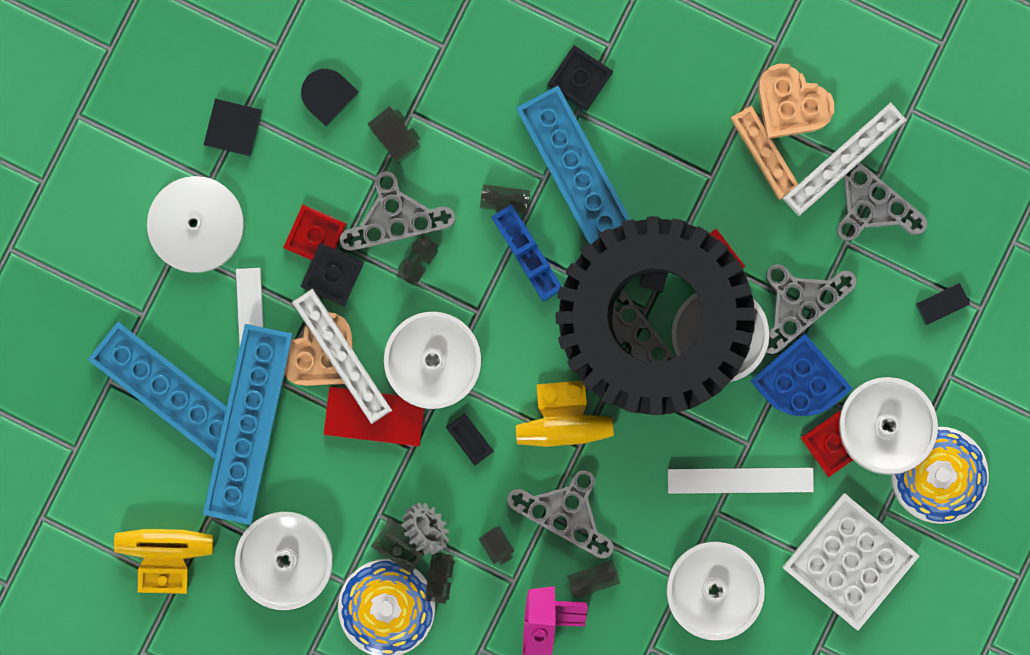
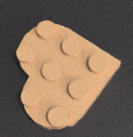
(791, 104)
(308, 361)

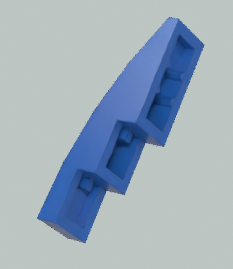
(527, 253)

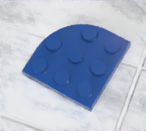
(801, 381)

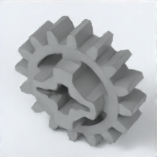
(425, 528)

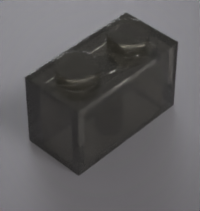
(394, 135)
(497, 545)
(396, 546)

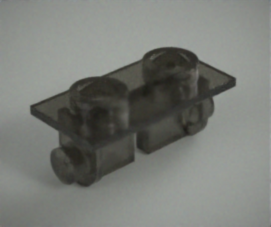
(501, 197)
(421, 251)
(593, 579)
(437, 586)

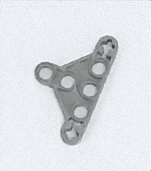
(880, 210)
(383, 220)
(809, 295)
(627, 332)
(576, 518)

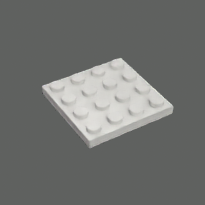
(850, 561)

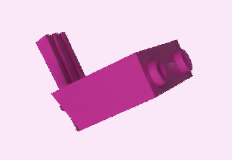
(542, 616)

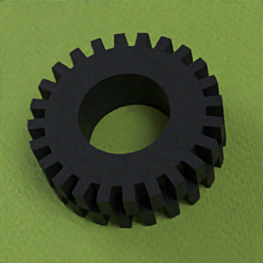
(589, 303)

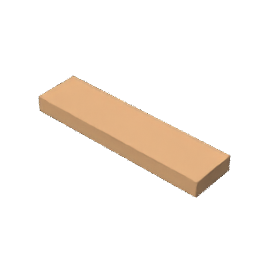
(764, 152)

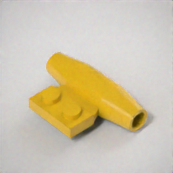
(563, 419)
(164, 555)

